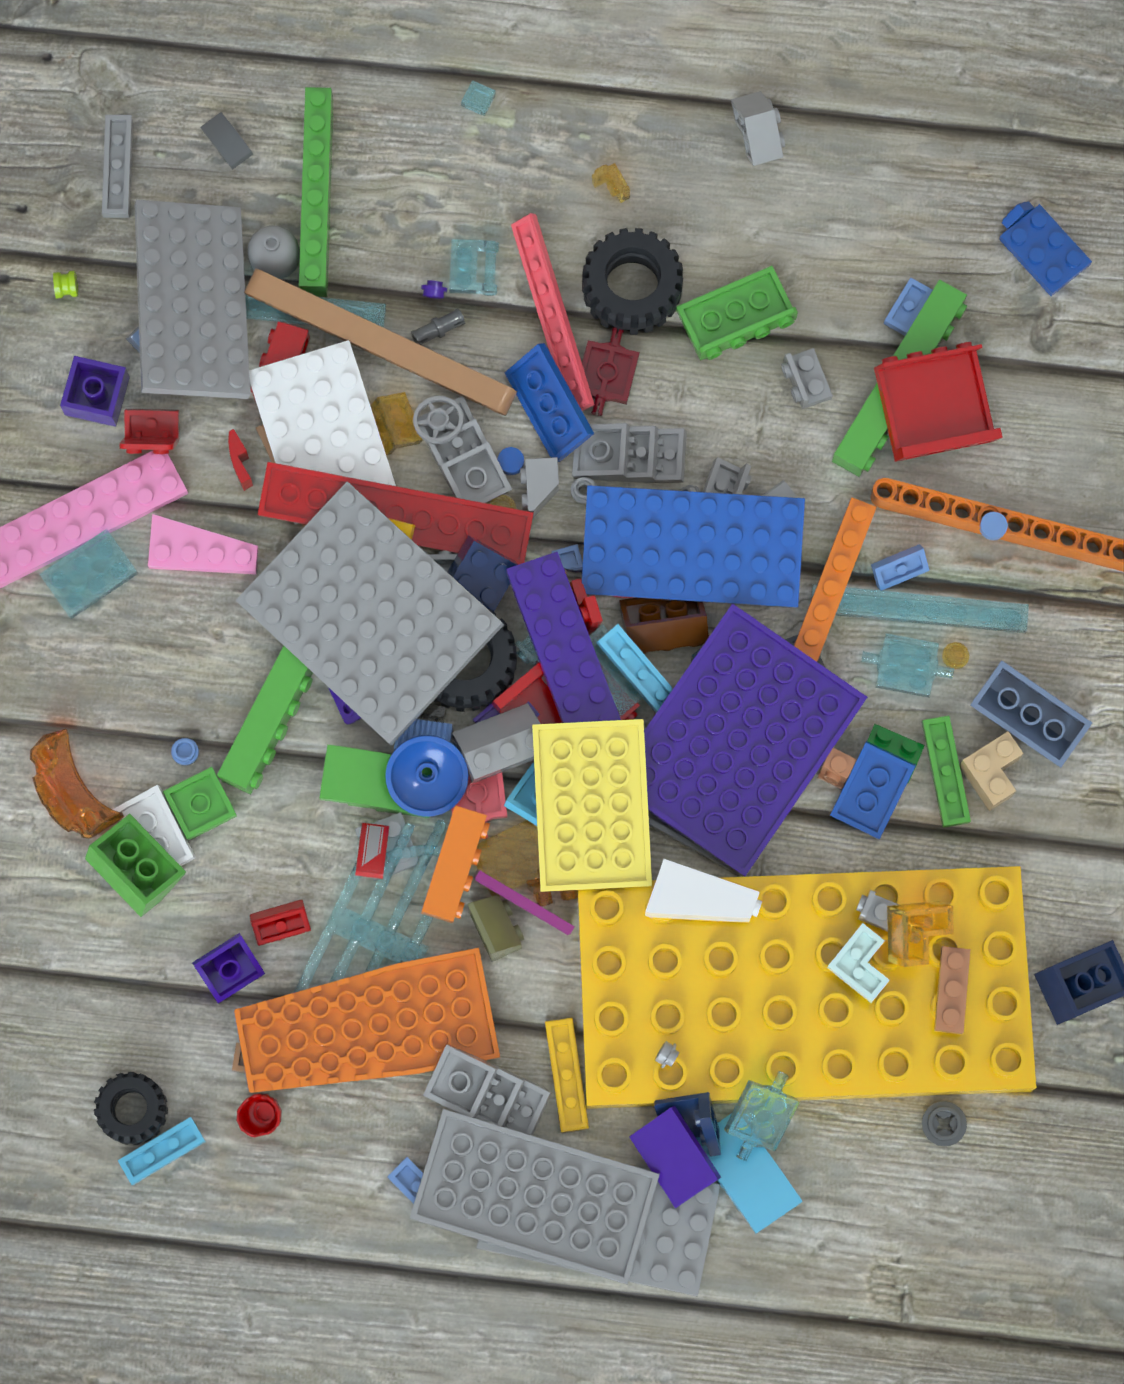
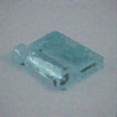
(464, 267)

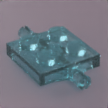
(907, 665)
(761, 1115)

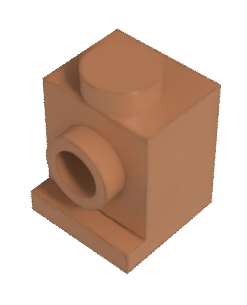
(836, 768)

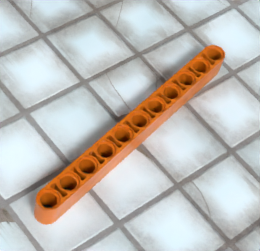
(976, 510)

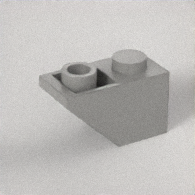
(541, 483)

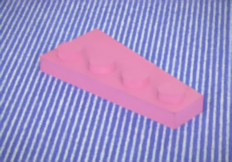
(195, 549)

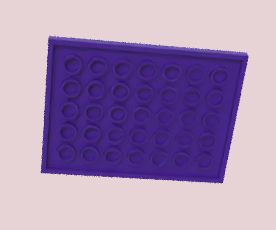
(742, 738)

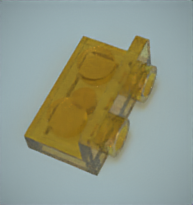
(395, 422)

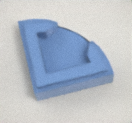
(570, 558)

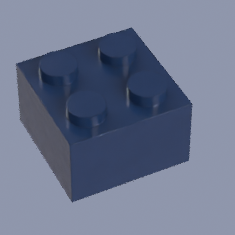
(482, 572)

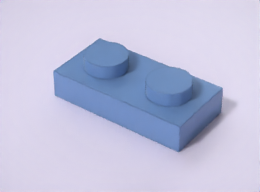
(907, 306)
(900, 567)
(407, 1178)

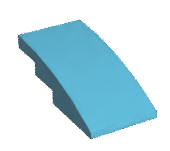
(753, 1185)

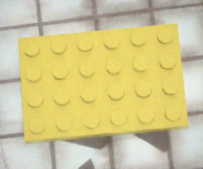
(592, 805)

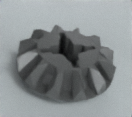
(957, 1123)

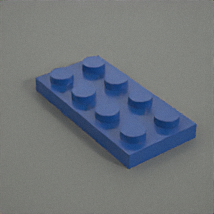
(549, 402)

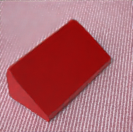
(280, 922)

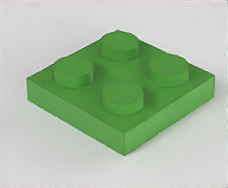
(199, 803)

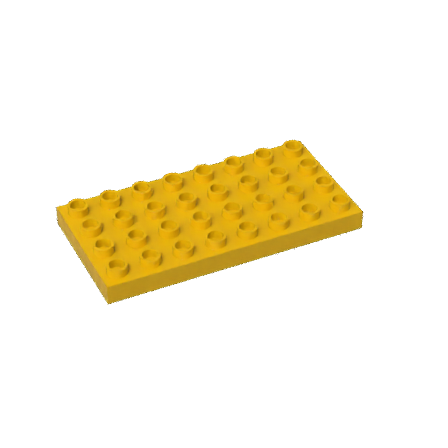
(765, 1002)

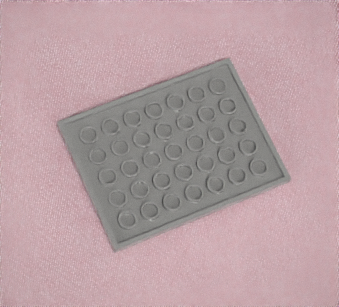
(369, 613)

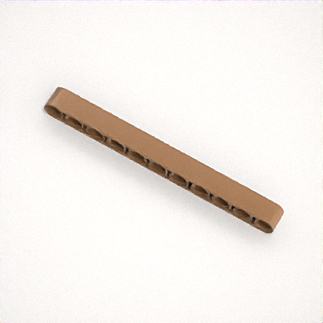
(380, 342)

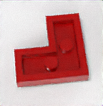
(587, 606)

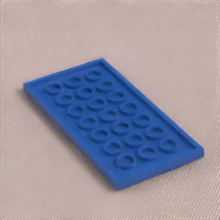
(693, 546)

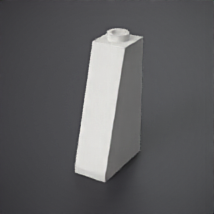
(699, 896)

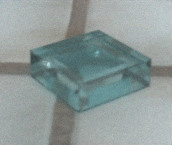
(478, 98)

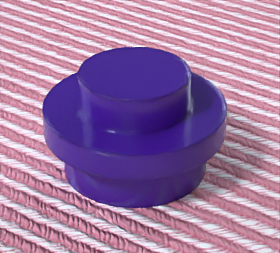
(434, 289)

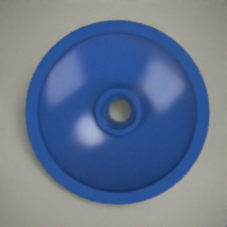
(426, 793)

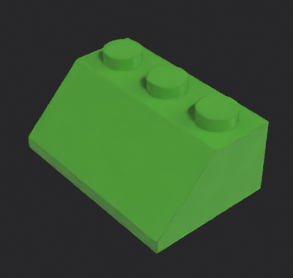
(134, 865)

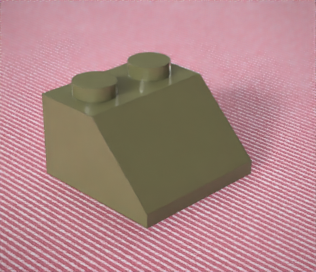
(495, 927)

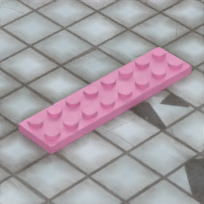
(86, 512)

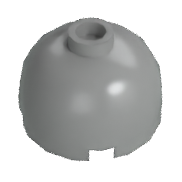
(274, 251)

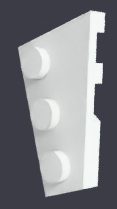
(158, 819)

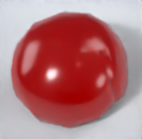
(259, 1115)

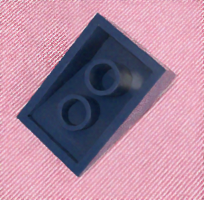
(1083, 982)

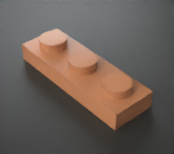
(952, 990)

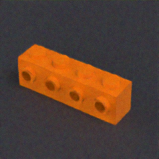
(454, 864)

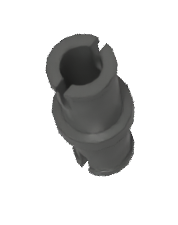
(438, 327)

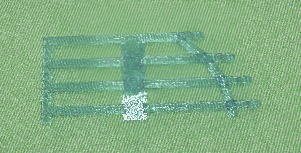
(368, 933)

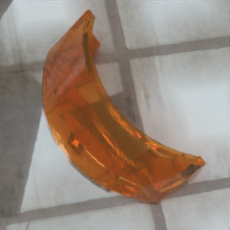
(63, 790)

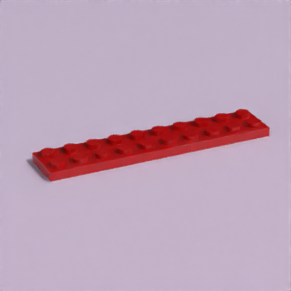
(438, 519)

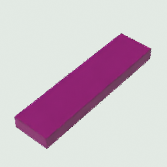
(523, 902)

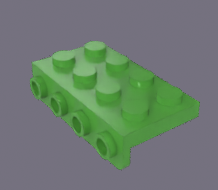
(736, 313)

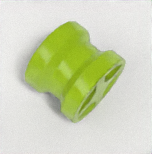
(65, 284)

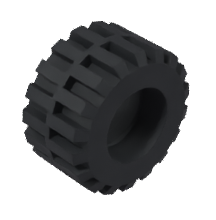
(108, 1099)

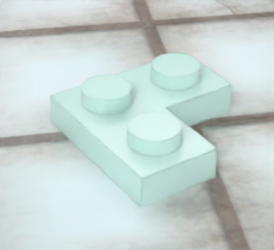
(853, 966)

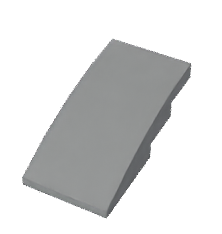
(632, 454)
(467, 459)
(486, 1091)

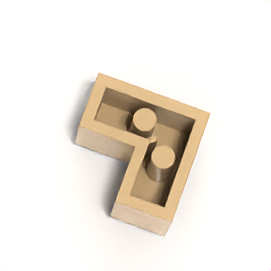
(986, 768)

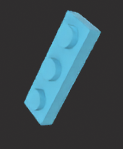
(161, 1151)

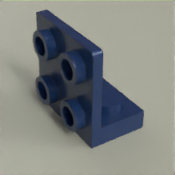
(699, 1116)

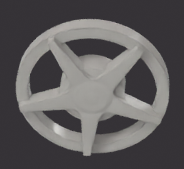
(438, 420)

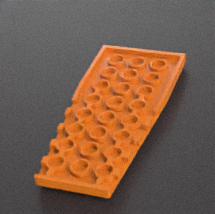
(369, 1024)

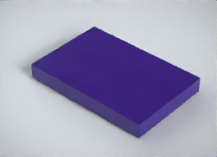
(676, 1156)

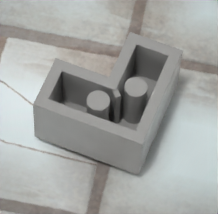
(759, 127)

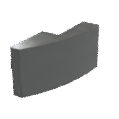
(226, 140)

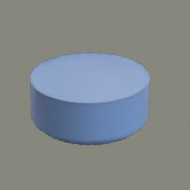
(993, 526)

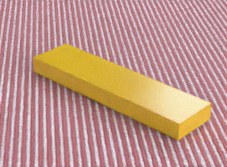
(566, 1075)

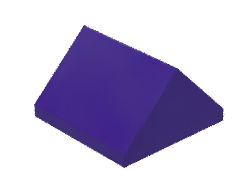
(228, 968)

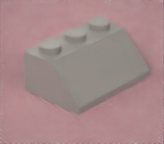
(497, 743)

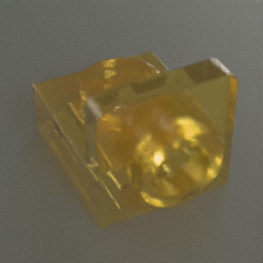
(615, 182)

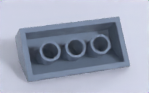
(1031, 714)

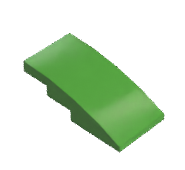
(359, 779)

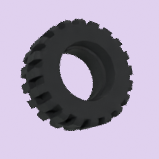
(639, 249)
(491, 683)

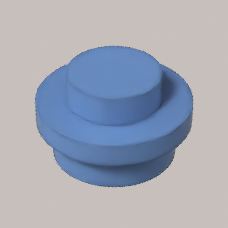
(185, 751)

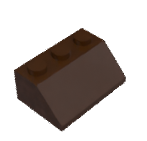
(664, 623)

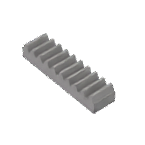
(117, 166)

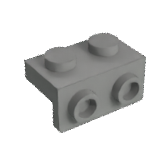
(727, 478)

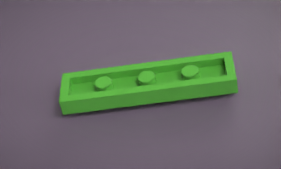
(946, 771)

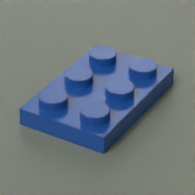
(1045, 250)
(873, 790)

